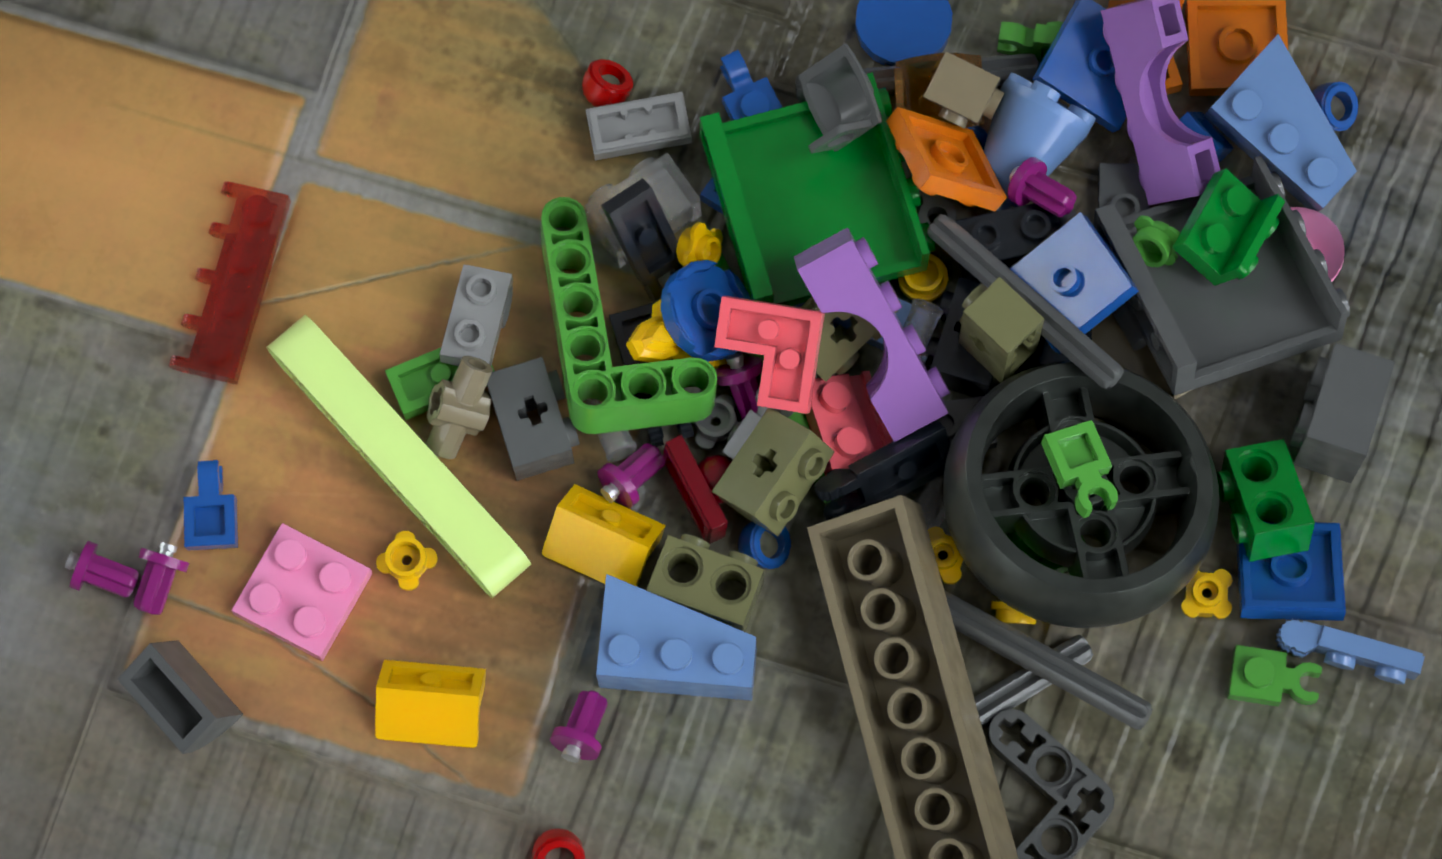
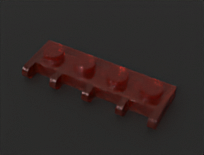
(235, 283)

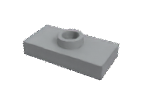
(638, 126)

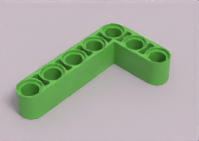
(589, 337)

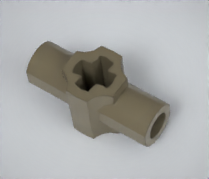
(459, 407)

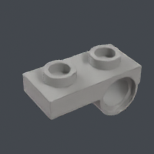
(477, 315)

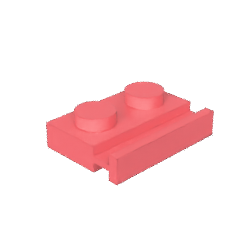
(846, 419)

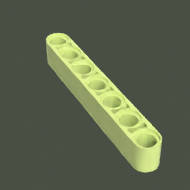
(399, 456)

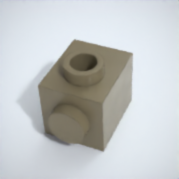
(963, 91)

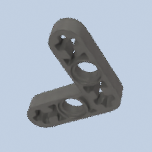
(1060, 793)

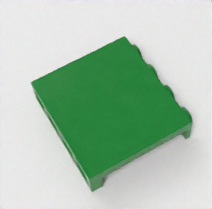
(789, 199)

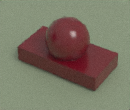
(696, 486)

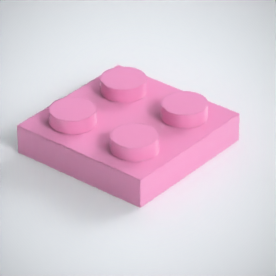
(302, 592)

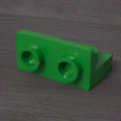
(1227, 229)

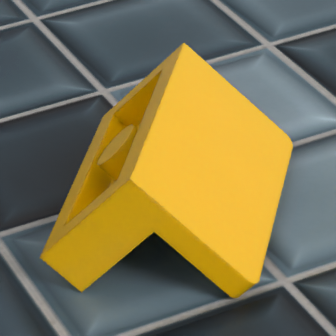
(601, 537)
(429, 703)

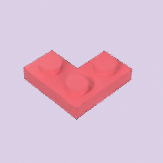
(786, 338)

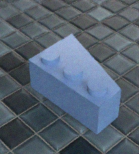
(1277, 117)
(670, 648)

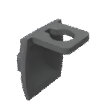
(839, 99)

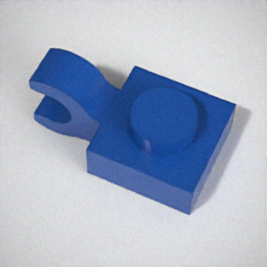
(746, 97)
(210, 517)

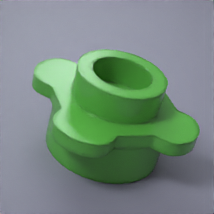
(1155, 241)

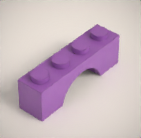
(1169, 155)
(842, 281)

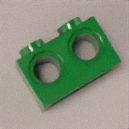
(1275, 499)

